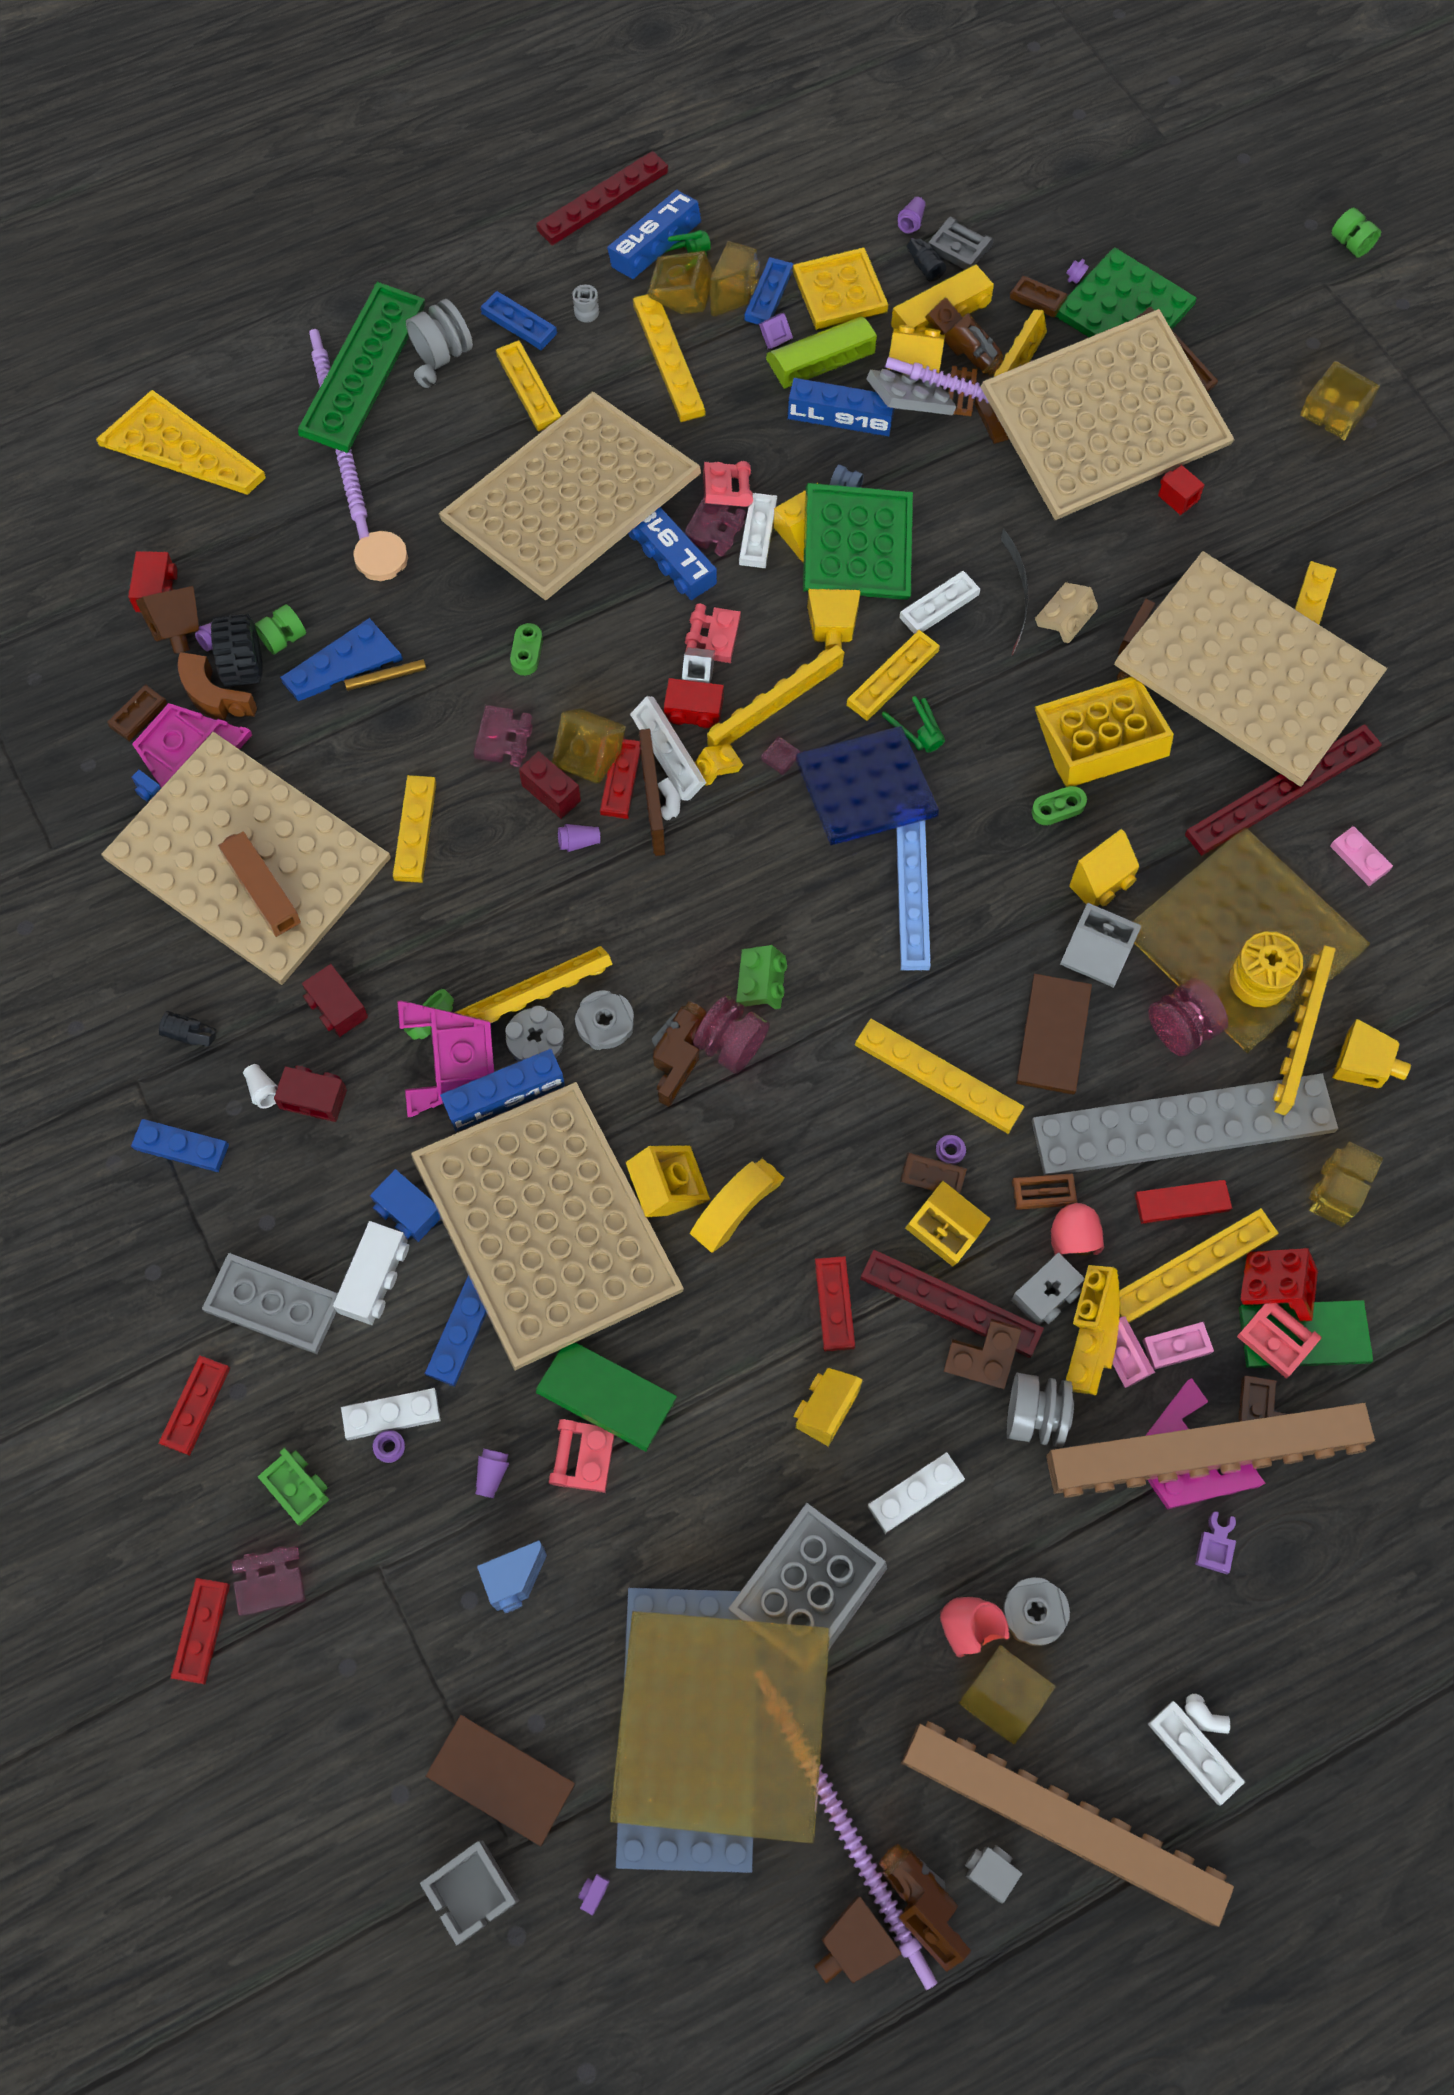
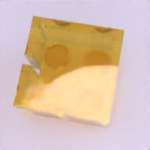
(1340, 400)
(1343, 1186)

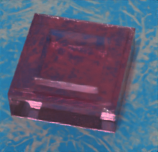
(780, 755)

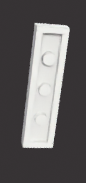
(669, 748)

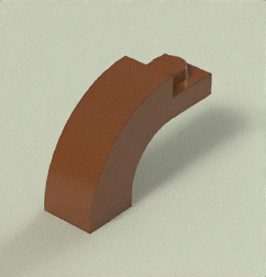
(207, 698)

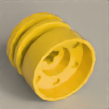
(1258, 981)

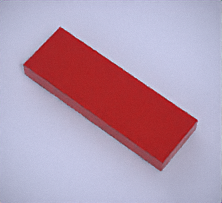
(621, 781)
(1183, 1201)
(834, 1303)
(194, 1405)
(200, 1631)

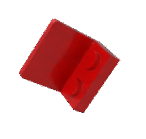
(1281, 1278)

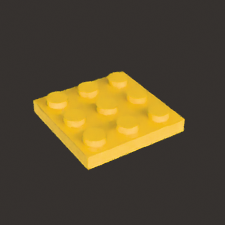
(840, 288)

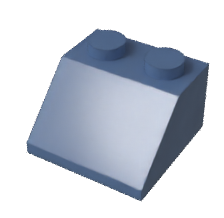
(512, 1576)

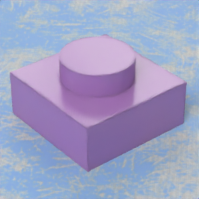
(775, 330)
(592, 1893)

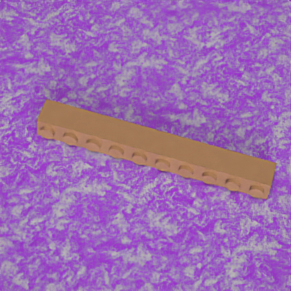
(1210, 1448)
(1069, 1825)

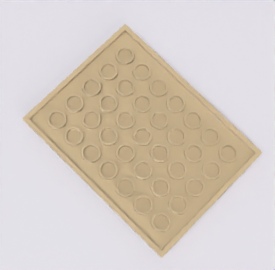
(1106, 413)
(569, 494)
(1251, 668)
(307, 849)
(546, 1225)

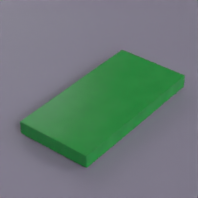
(1339, 1324)
(606, 1395)

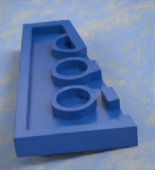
(348, 656)

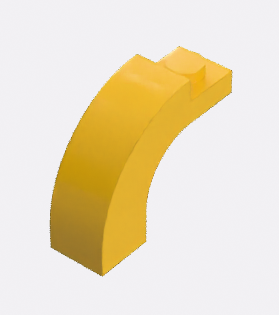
(734, 1203)

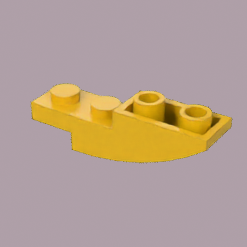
(1098, 1332)

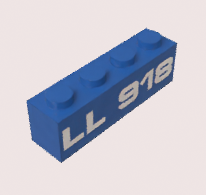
(649, 236)
(839, 407)
(675, 554)
(503, 1090)

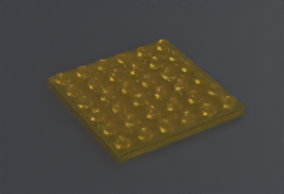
(1220, 906)
(721, 1726)

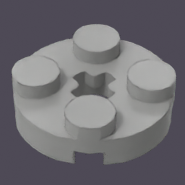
(537, 1020)
(597, 1034)
(1046, 1596)

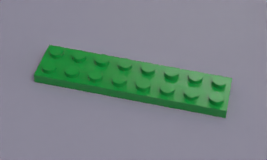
(360, 368)

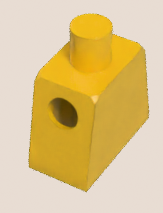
(833, 615)
(1369, 1057)

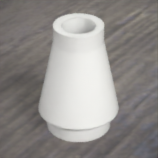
(260, 1086)

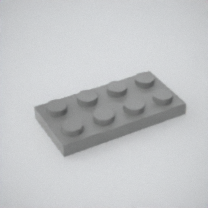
(271, 1303)

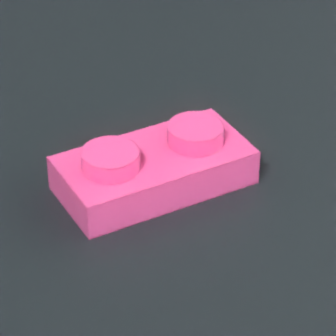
(1361, 856)
(1178, 1345)
(1129, 1356)

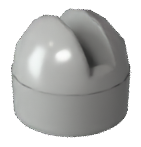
(425, 375)

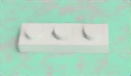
(758, 531)
(940, 603)
(390, 1414)
(916, 1492)
(1196, 1753)

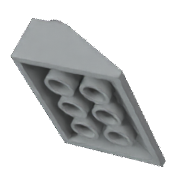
(811, 1577)

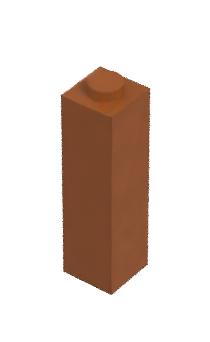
(259, 883)

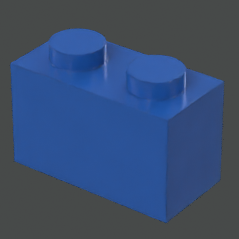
(405, 1205)

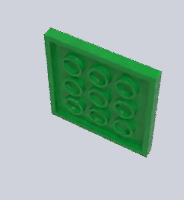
(1119, 293)
(858, 540)

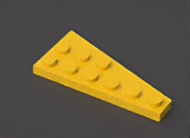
(171, 439)

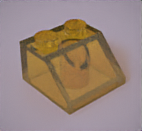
(734, 278)
(682, 282)
(587, 744)
(1007, 1694)

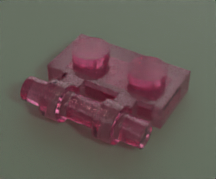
(706, 522)
(494, 733)
(270, 1590)

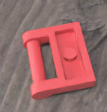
(719, 484)
(1273, 1343)
(593, 1457)

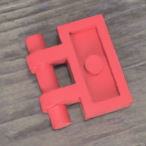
(722, 631)

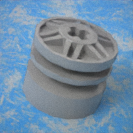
(439, 334)
(1040, 1410)

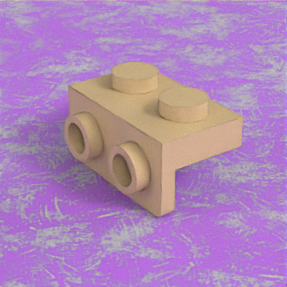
(1068, 610)

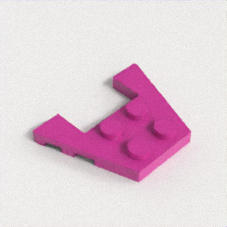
(177, 735)
(459, 1050)
(1194, 1490)

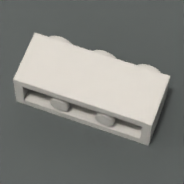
(371, 1273)

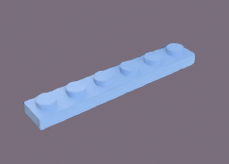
(913, 897)

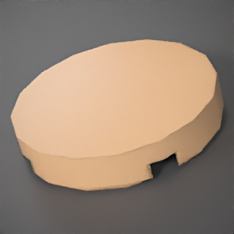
(380, 555)

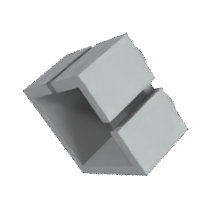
(471, 1890)

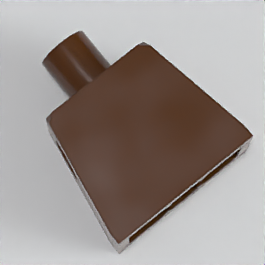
(171, 616)
(855, 1944)

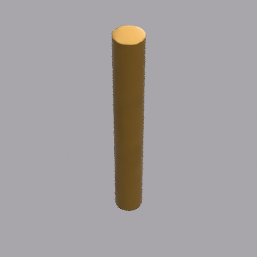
(385, 674)

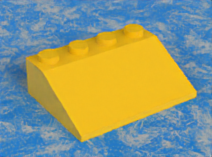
(1104, 731)

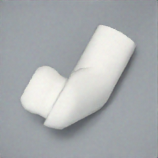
(672, 797)
(1202, 1717)

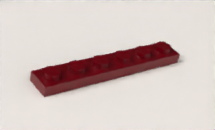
(602, 198)
(945, 1299)

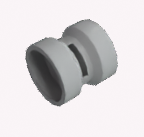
(585, 303)

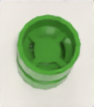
(1356, 232)
(279, 629)

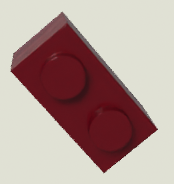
(550, 785)
(334, 1000)
(310, 1093)

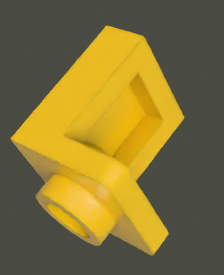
(717, 761)

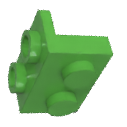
(761, 977)
(294, 1487)

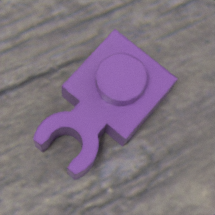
(1215, 1548)

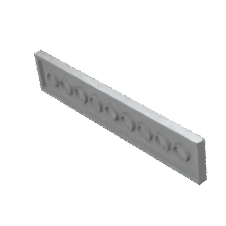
(1179, 1126)

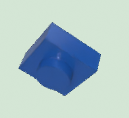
(145, 786)

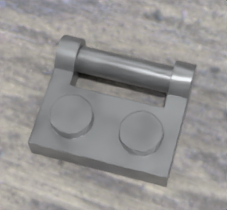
(960, 244)

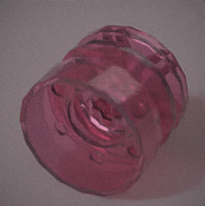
(1188, 1017)
(726, 1031)

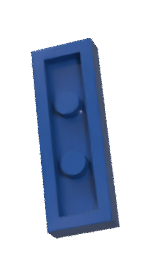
(769, 291)
(518, 320)
(180, 1145)

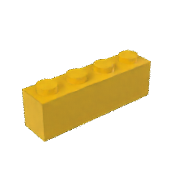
(965, 291)

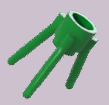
(693, 242)
(929, 735)

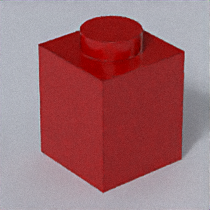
(1180, 489)

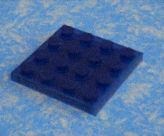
(866, 785)

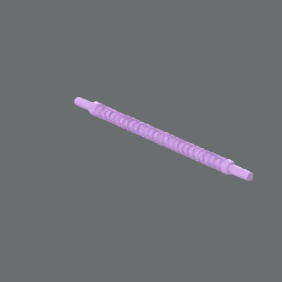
(917, 371)
(346, 462)
(909, 1946)

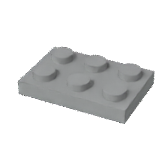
(905, 393)

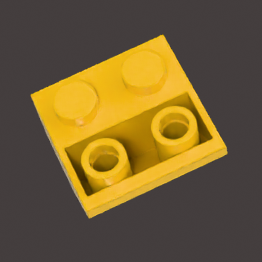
(948, 1223)

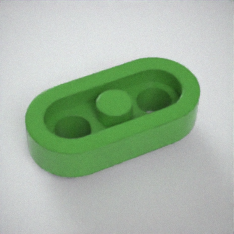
(527, 647)
(1057, 805)
(439, 1000)

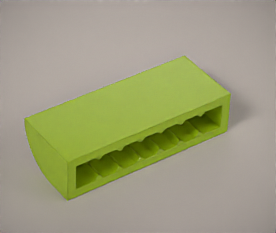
(823, 351)

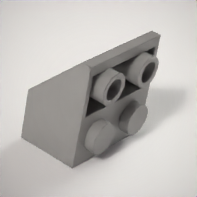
(1100, 945)

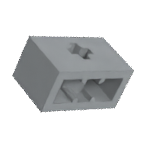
(1057, 1275)

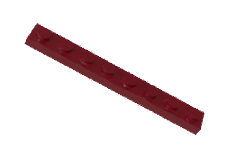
(1280, 792)

